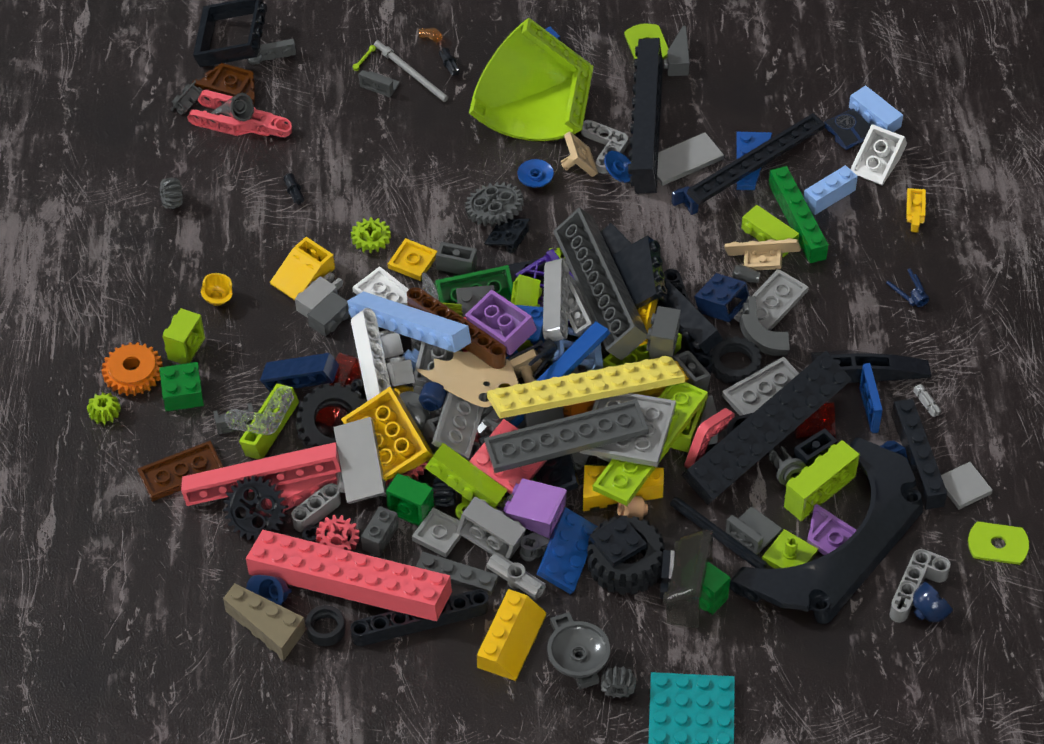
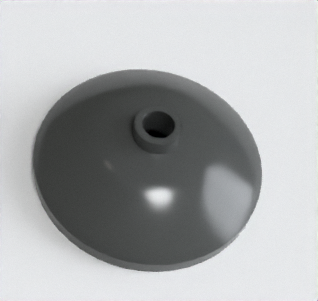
(578, 639)

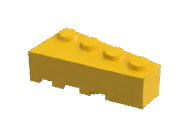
(650, 489)

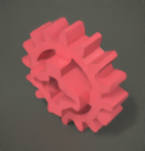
(338, 533)

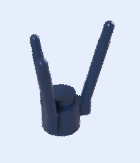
(918, 295)

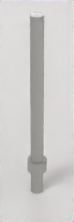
(389, 53)

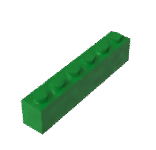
(798, 214)

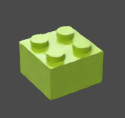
(183, 336)

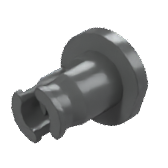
(786, 465)

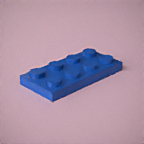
(566, 551)

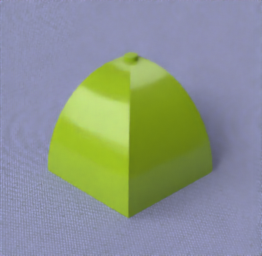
(533, 87)

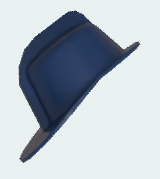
(269, 587)

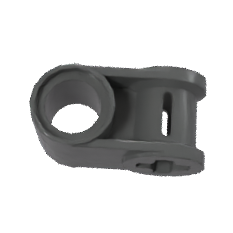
(536, 544)

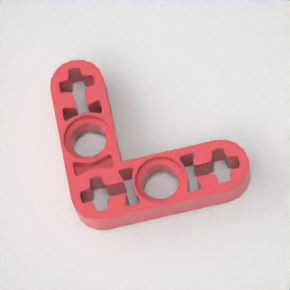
(704, 433)

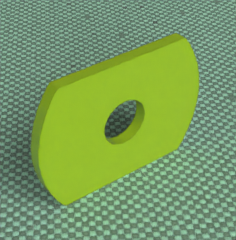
(645, 31)
(981, 547)

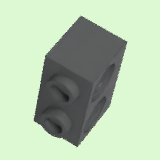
(379, 531)

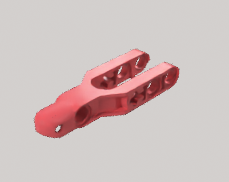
(260, 122)

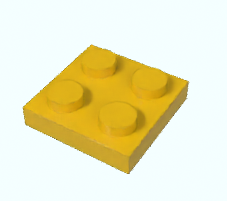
(412, 259)

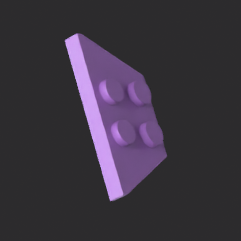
(827, 531)

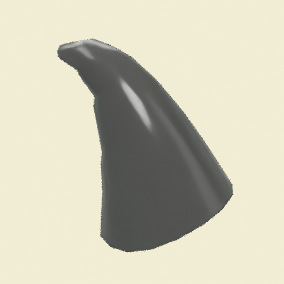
(238, 107)

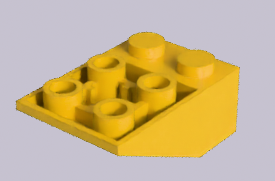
(302, 266)

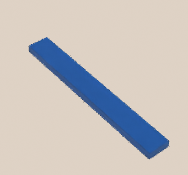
(572, 356)

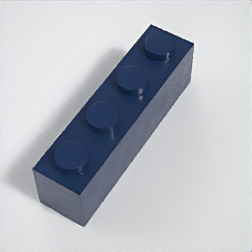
(300, 371)

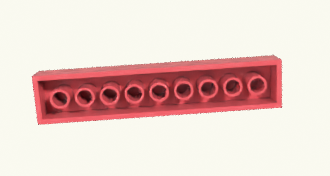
(350, 575)

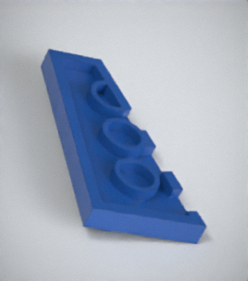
(745, 143)

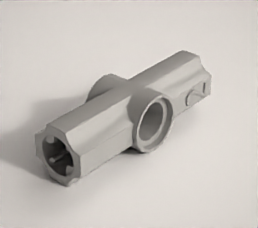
(507, 570)

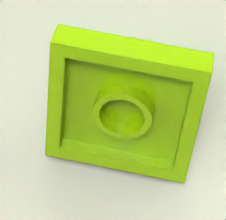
(789, 551)

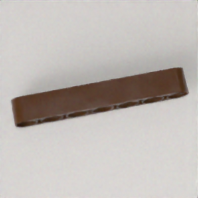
(481, 345)

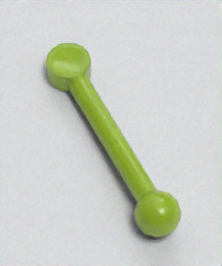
(356, 67)

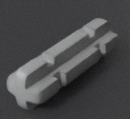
(927, 400)

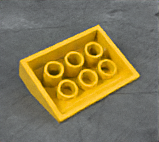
(397, 434)

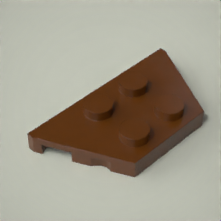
(228, 81)

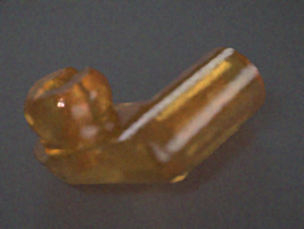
(432, 33)

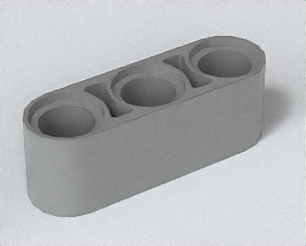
(308, 511)

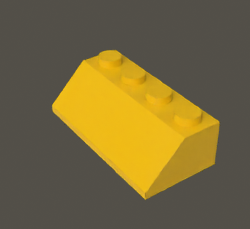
(511, 635)

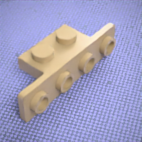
(763, 254)

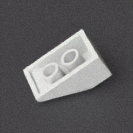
(878, 154)

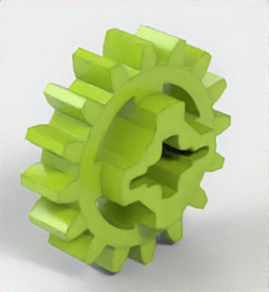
(370, 235)

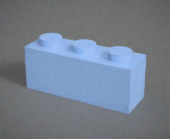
(875, 109)
(830, 189)

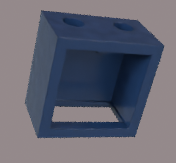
(718, 293)

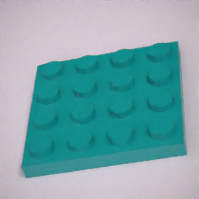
(691, 709)

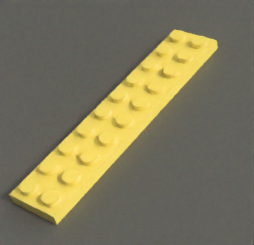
(585, 386)

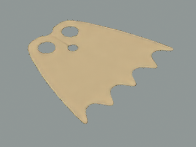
(466, 375)

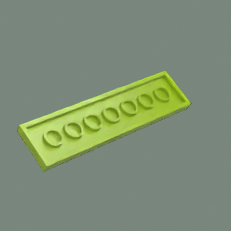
(624, 479)

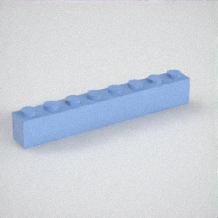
(413, 322)

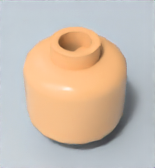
(635, 508)

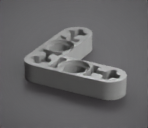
(593, 130)

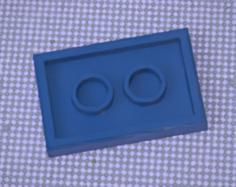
(870, 398)

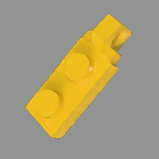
(915, 207)

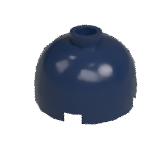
(930, 604)

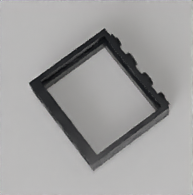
(226, 10)

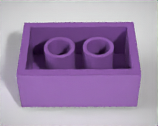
(502, 321)

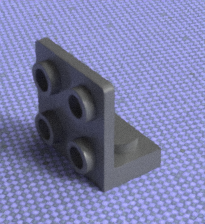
(752, 530)

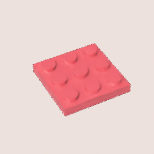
(509, 477)

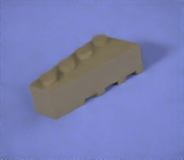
(266, 620)

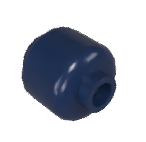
(432, 396)

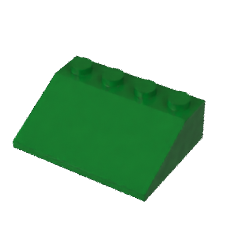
(498, 276)

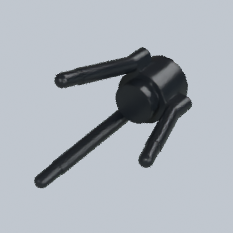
(545, 350)

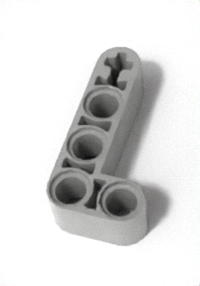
(928, 569)

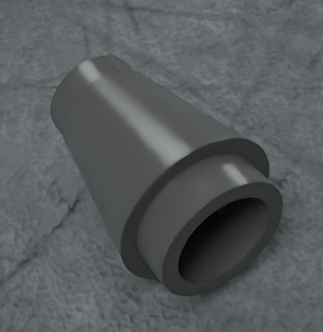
(745, 274)

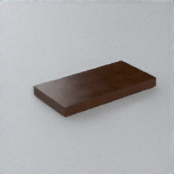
(166, 475)

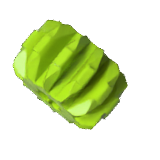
(103, 408)

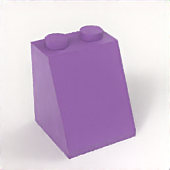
(536, 506)

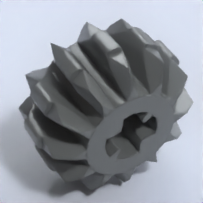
(171, 193)
(618, 682)

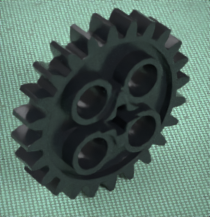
(263, 491)

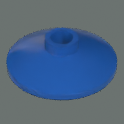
(617, 166)
(535, 173)

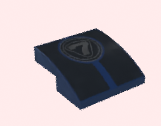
(848, 128)

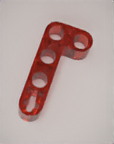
(347, 371)

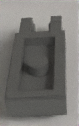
(274, 50)

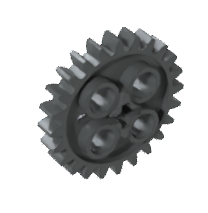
(494, 204)

